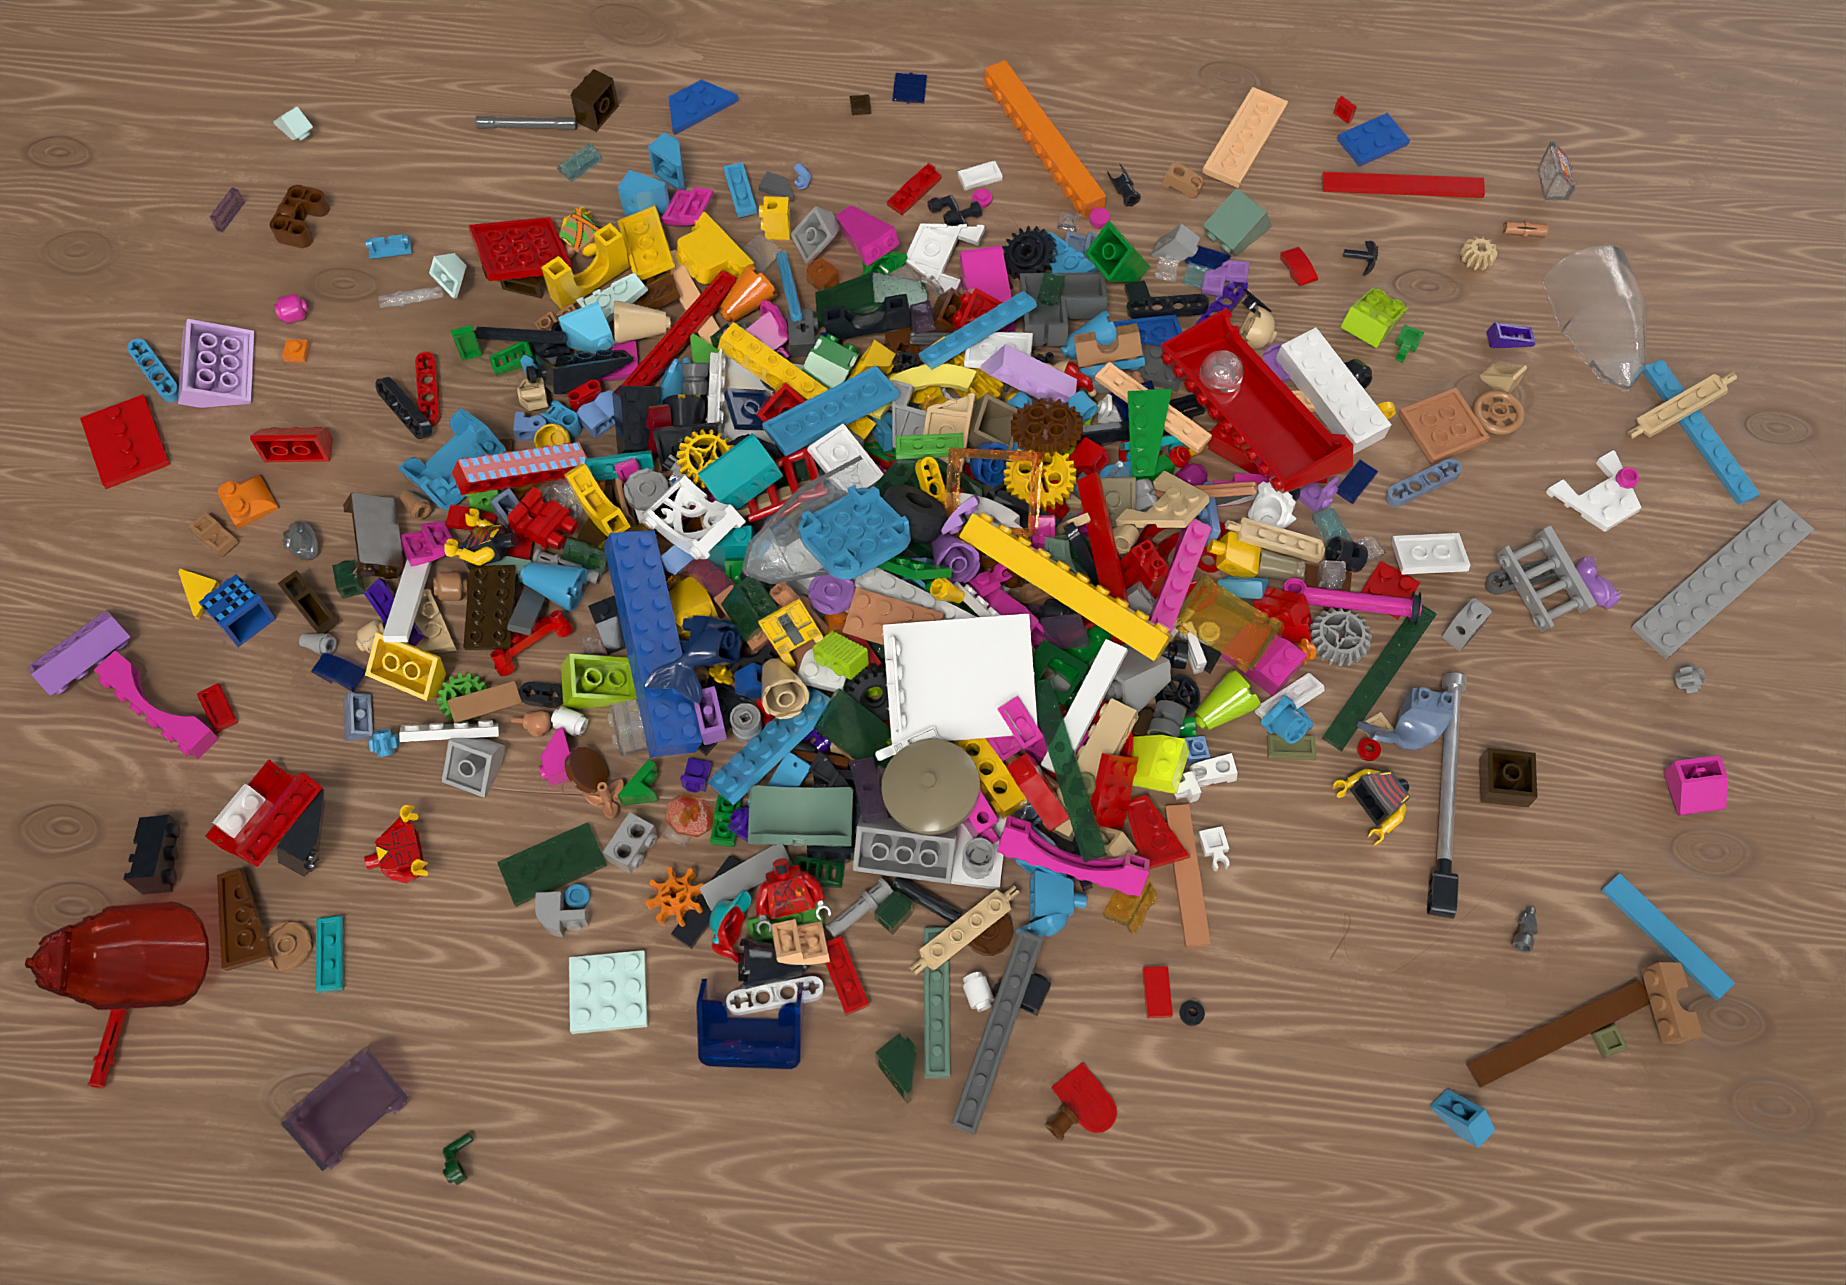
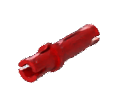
(98, 1075)

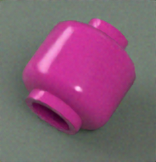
(291, 308)

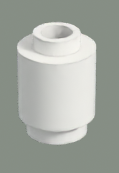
(571, 721)
(978, 991)

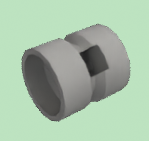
(1145, 495)
(745, 722)
(978, 858)

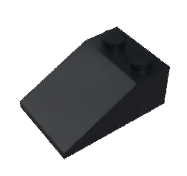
(302, 842)

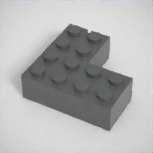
(1080, 298)

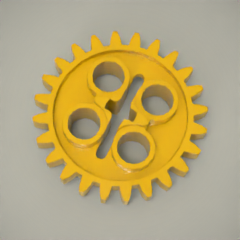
(1059, 469)

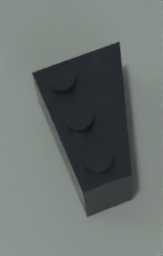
(631, 414)
(154, 856)

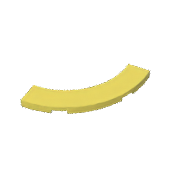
(922, 376)

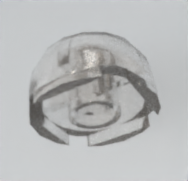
(1222, 371)
(563, 494)

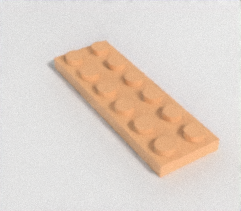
(1245, 137)

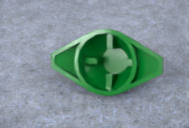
(886, 264)

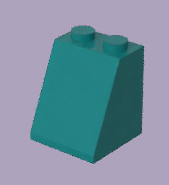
(731, 546)

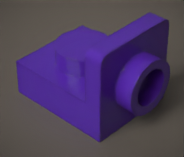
(696, 775)
(739, 822)

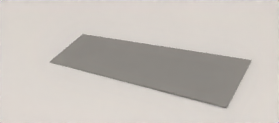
(743, 876)

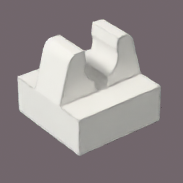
(1188, 788)

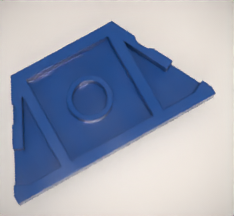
(698, 103)

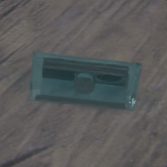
(580, 162)

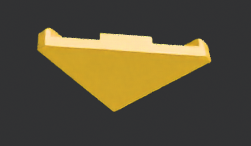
(196, 588)

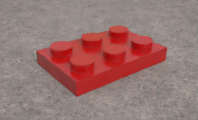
(1113, 789)

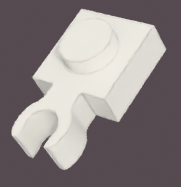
(1214, 843)

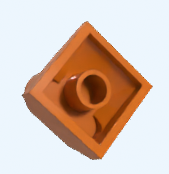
(246, 500)

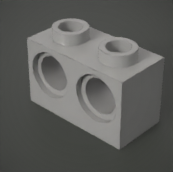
(624, 840)

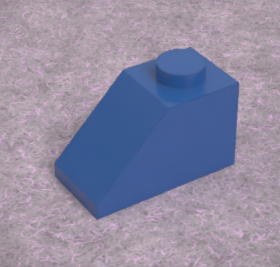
(749, 681)

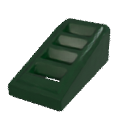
(811, 863)

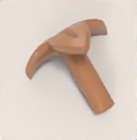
(606, 795)

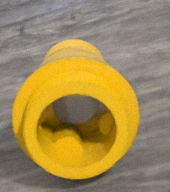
(944, 590)

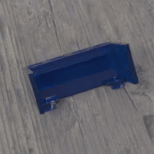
(749, 1041)

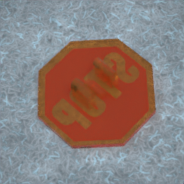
(689, 815)

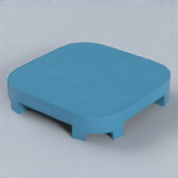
(854, 533)

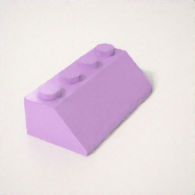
(1029, 375)

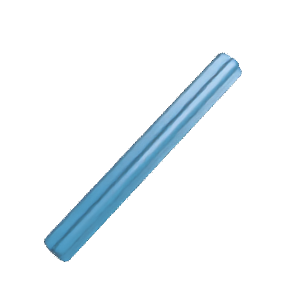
(789, 286)

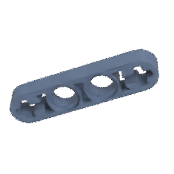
(1425, 485)

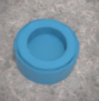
(577, 897)

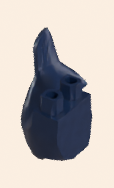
(710, 643)

